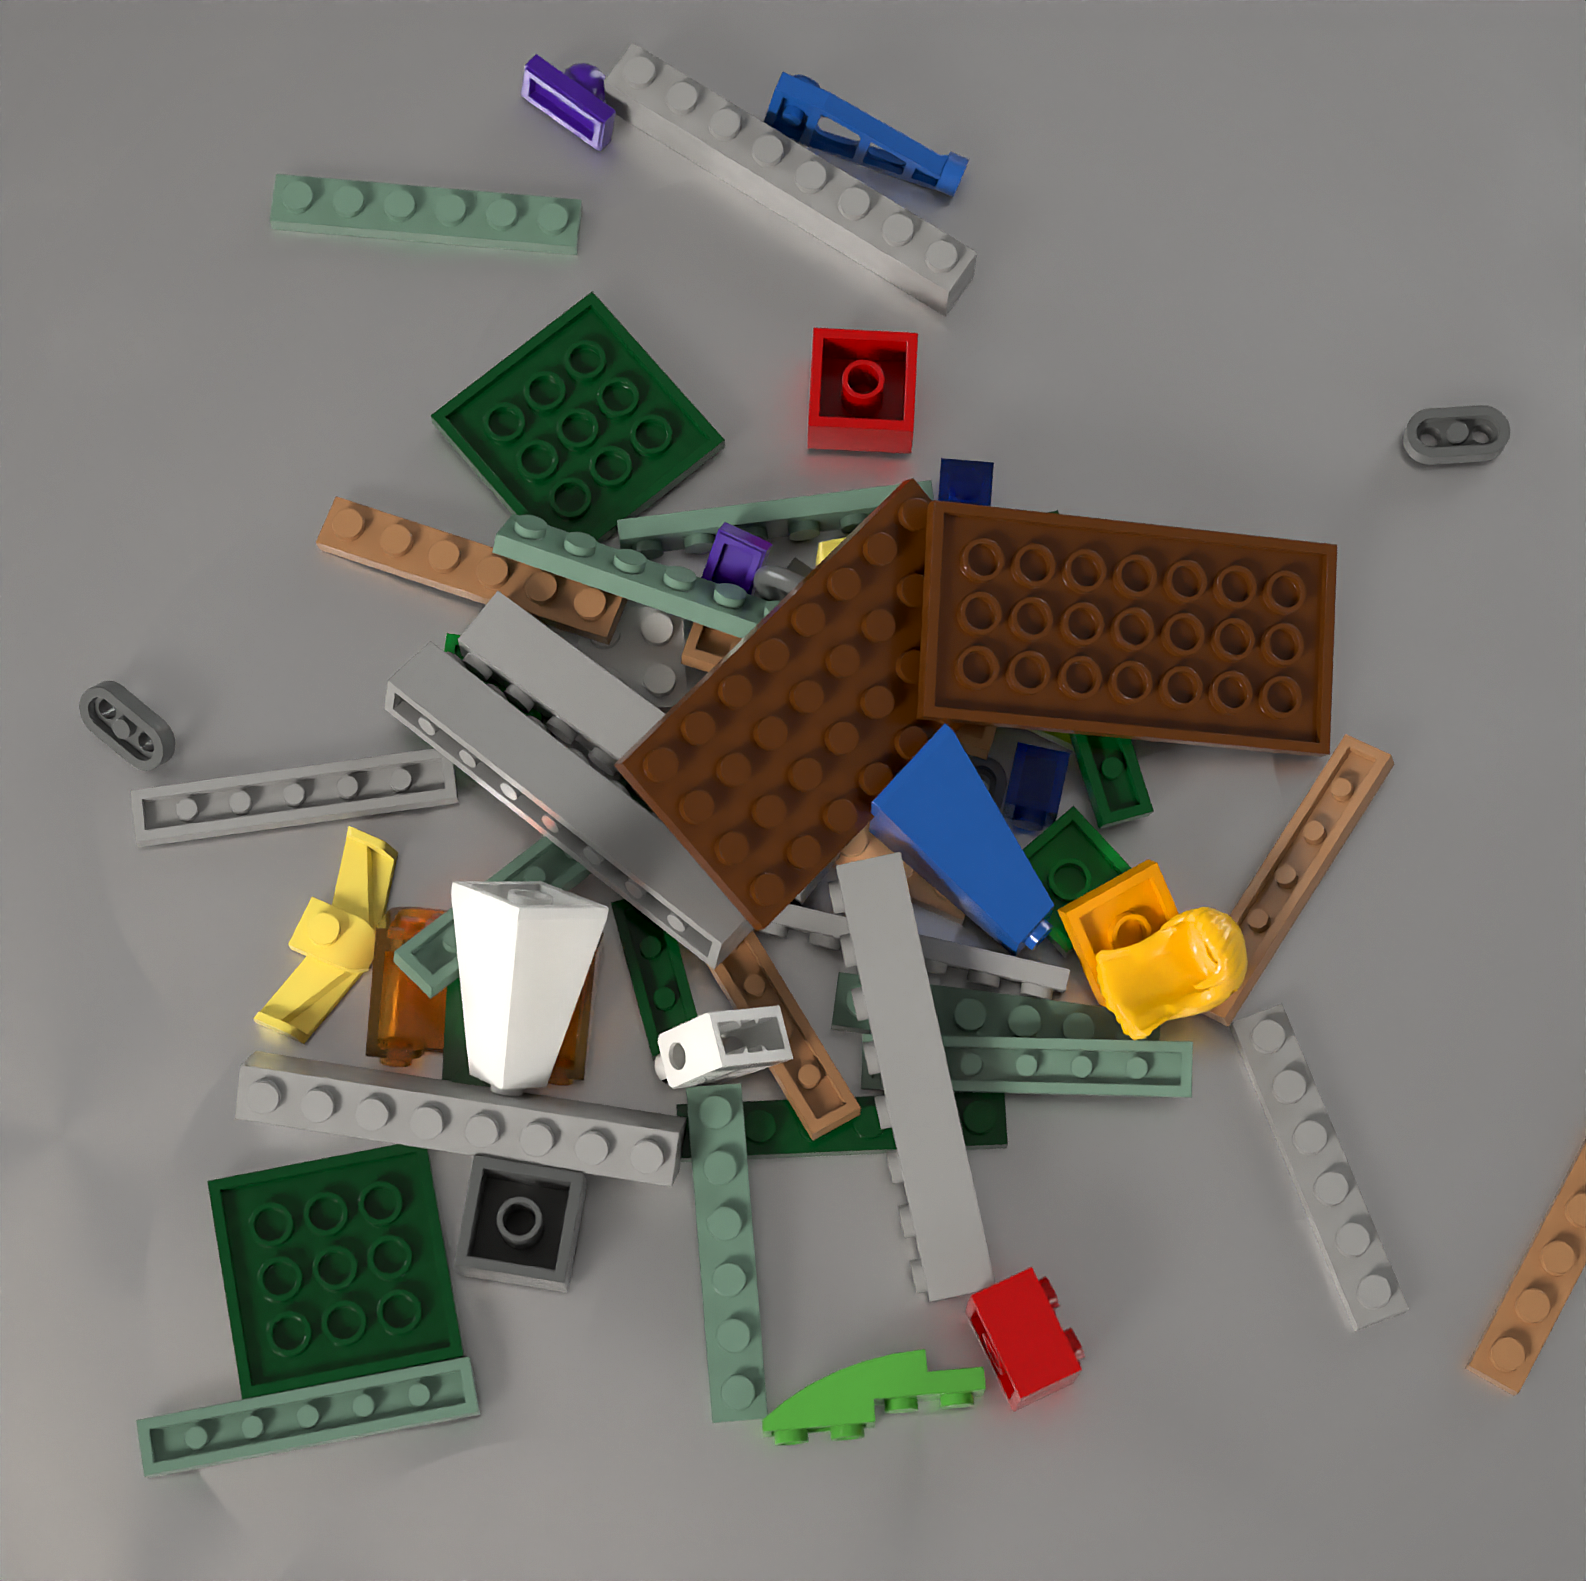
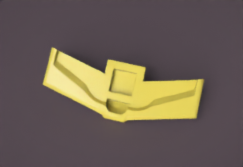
(334, 939)

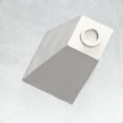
(520, 975)

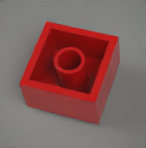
(862, 390)
(1024, 1338)

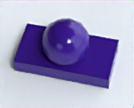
(571, 98)
(736, 557)

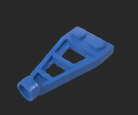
(801, 102)

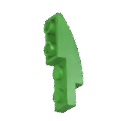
(847, 1397)

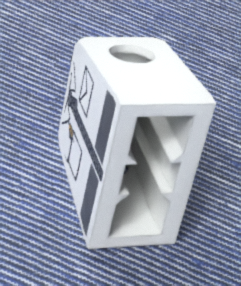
(696, 1054)

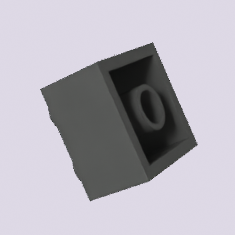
(520, 1224)

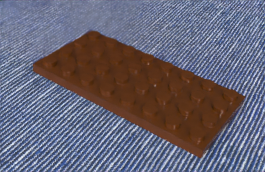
(1126, 630)
(800, 721)

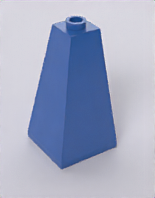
(962, 844)

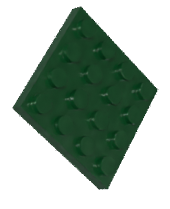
(578, 425)
(335, 1269)

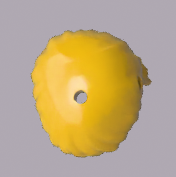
(1174, 972)

